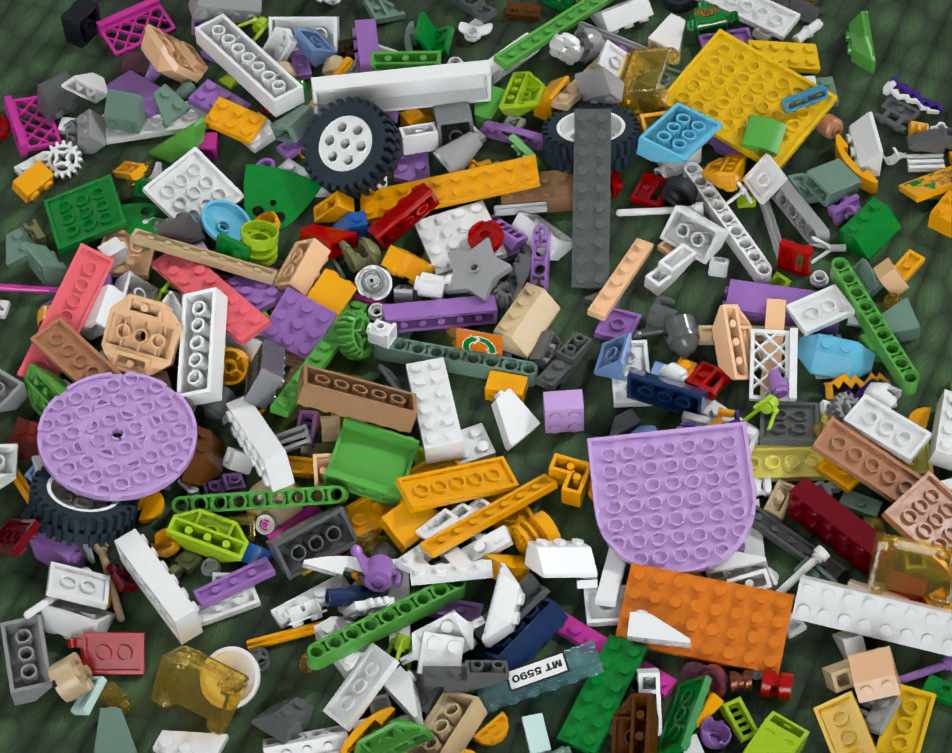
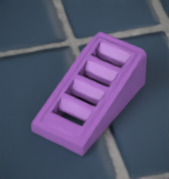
(513, 237)
(312, 415)

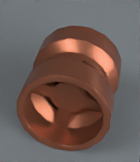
(740, 681)

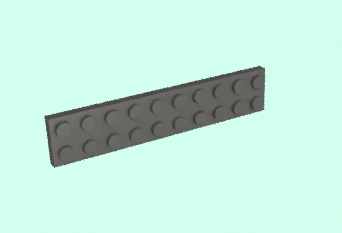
(591, 198)

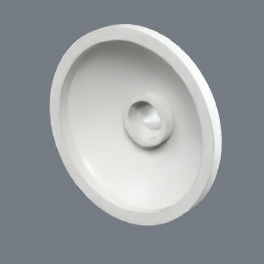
(244, 662)

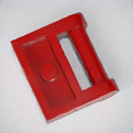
(646, 189)
(788, 257)
(704, 375)

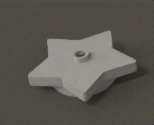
(476, 271)

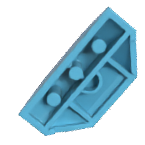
(833, 356)

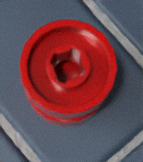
(776, 685)

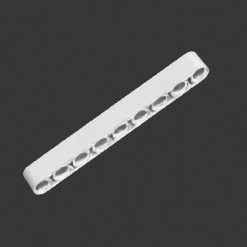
(722, 215)

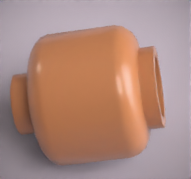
(830, 126)

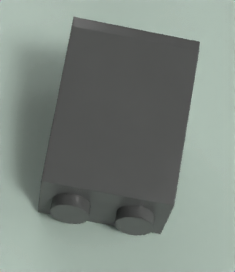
(452, 121)

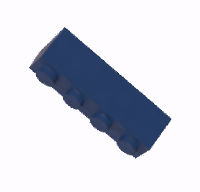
(666, 392)
(529, 635)

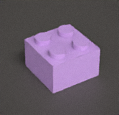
(563, 411)

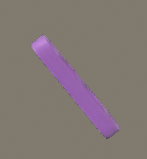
(490, 127)
(540, 260)

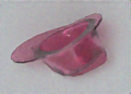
(718, 675)

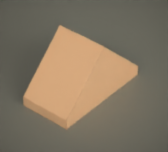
(890, 277)

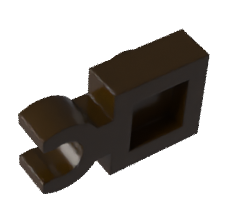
(347, 48)

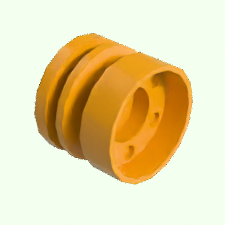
(539, 526)

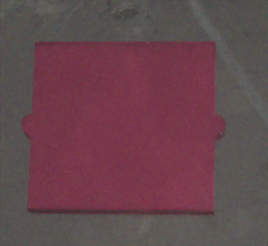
(135, 62)

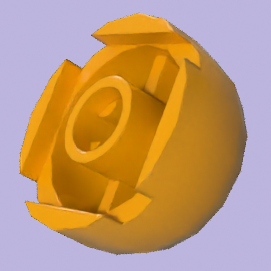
(235, 366)

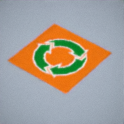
(479, 341)

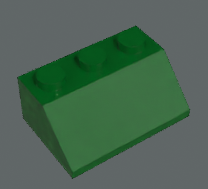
(869, 229)

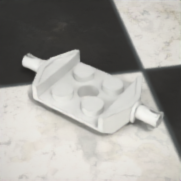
(450, 624)

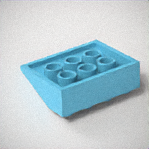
(677, 135)

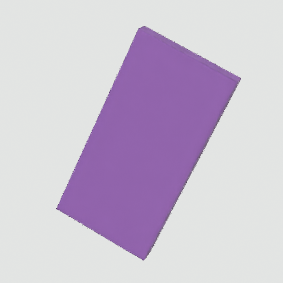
(136, 84)

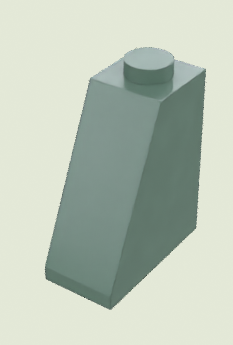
(293, 125)
(902, 321)
(113, 732)

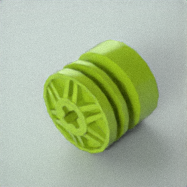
(263, 240)

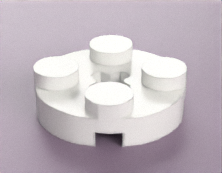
(569, 55)

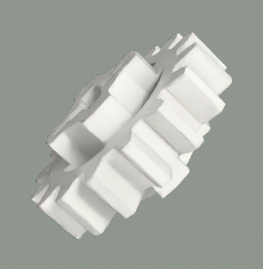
(68, 154)

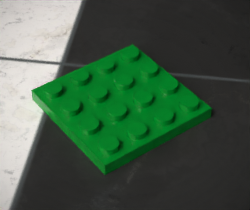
(85, 214)

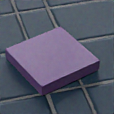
(617, 324)

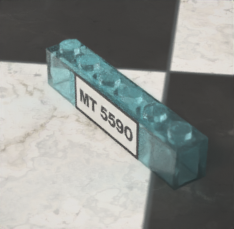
(543, 676)

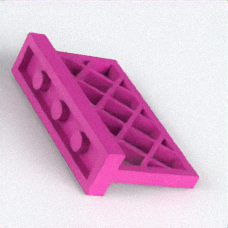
(130, 17)
(18, 130)

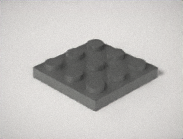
(791, 425)

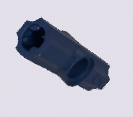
(346, 596)

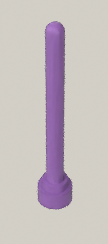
(945, 664)

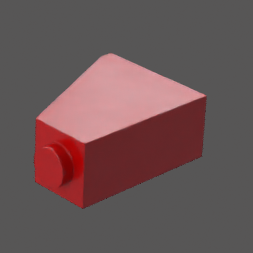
(329, 237)

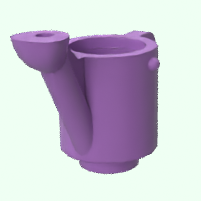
(377, 570)

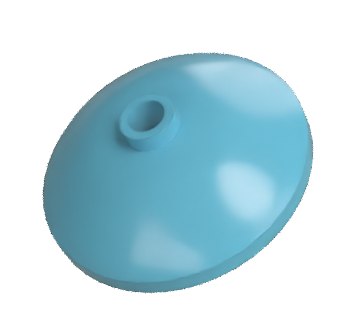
(223, 217)

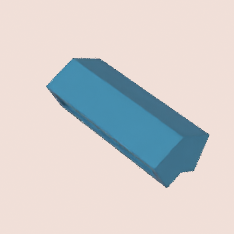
(803, 96)

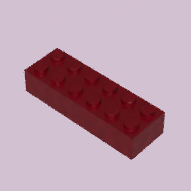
(832, 523)

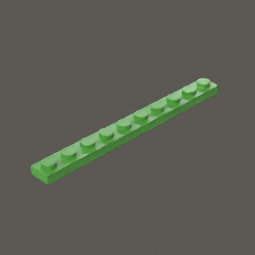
(544, 34)
(319, 358)

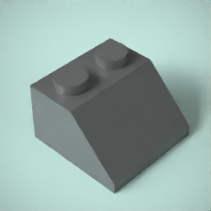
(54, 100)
(285, 719)

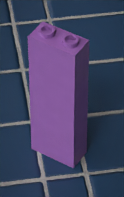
(753, 300)

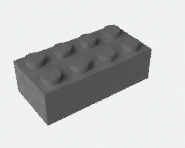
(265, 374)

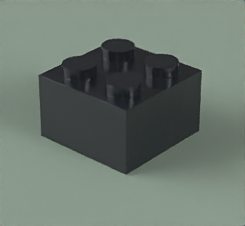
(80, 22)

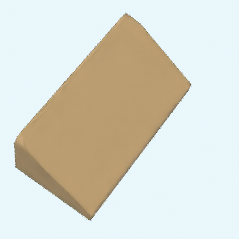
(778, 500)

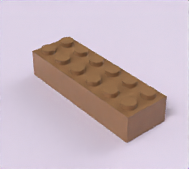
(555, 189)
(356, 398)

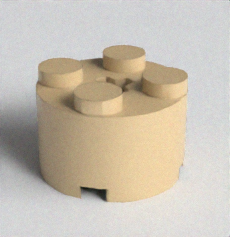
(71, 677)

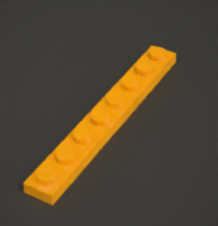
(488, 515)

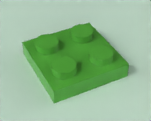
(523, 151)

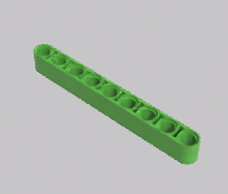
(875, 326)
(269, 496)
(383, 623)

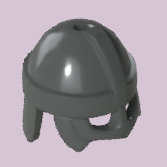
(682, 335)

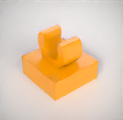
(915, 127)

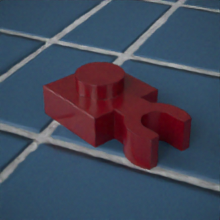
(123, 580)

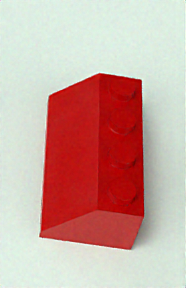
(403, 216)

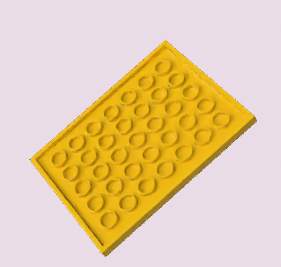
(737, 81)

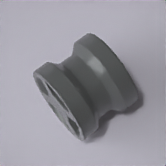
(261, 654)

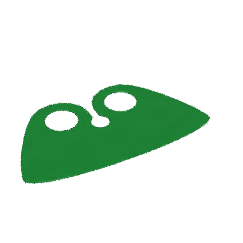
(135, 218)

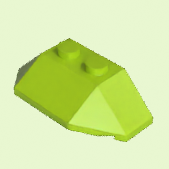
(521, 94)
(208, 535)

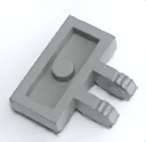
(880, 713)

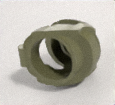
(363, 255)

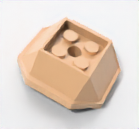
(171, 56)
(123, 335)

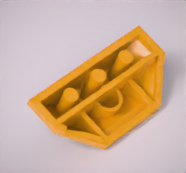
(726, 171)

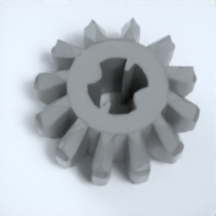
(503, 295)

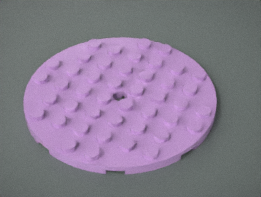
(85, 457)

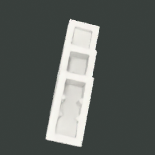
(447, 518)
(333, 565)

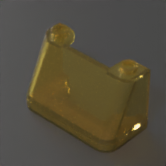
(642, 78)
(911, 568)
(199, 685)

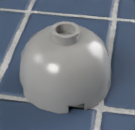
(591, 41)

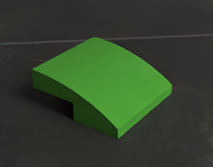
(763, 135)

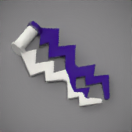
(890, 87)

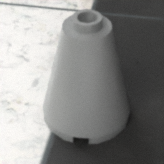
(459, 152)

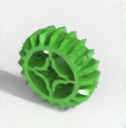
(352, 335)

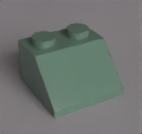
(124, 111)
(45, 264)

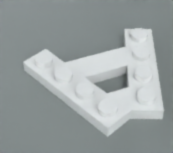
(457, 567)

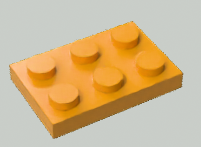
(235, 121)

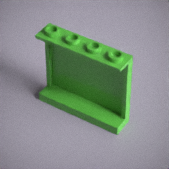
(370, 461)

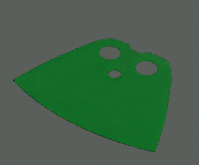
(287, 188)

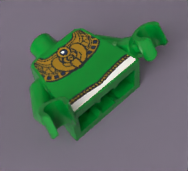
(709, 19)

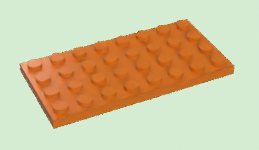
(723, 619)

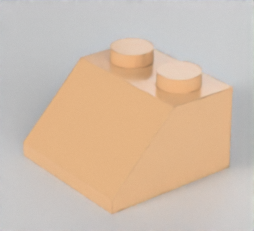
(874, 674)

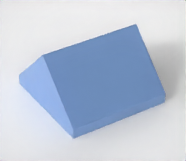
(313, 46)
(614, 357)

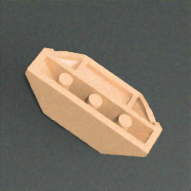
(732, 341)

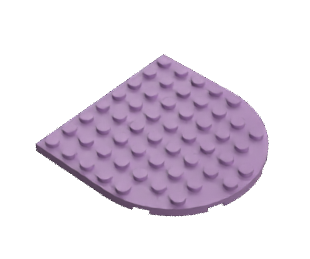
(674, 495)

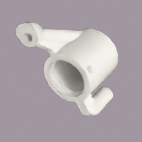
(432, 285)

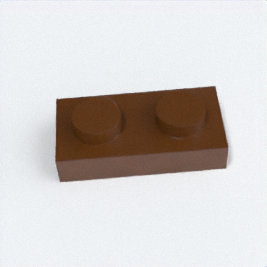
(523, 11)

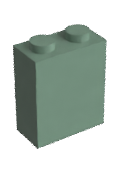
(831, 182)

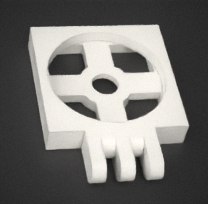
(367, 607)

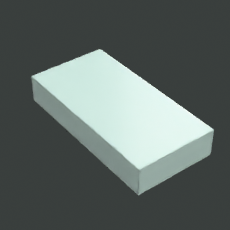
(85, 703)
(536, 733)

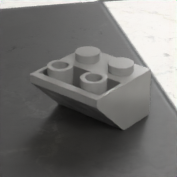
(87, 132)

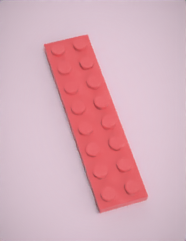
(186, 276)
(72, 300)

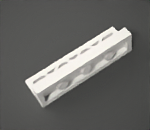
(315, 741)

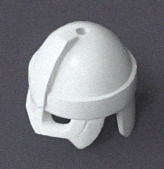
(379, 287)
(883, 393)

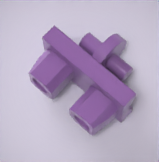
(846, 209)

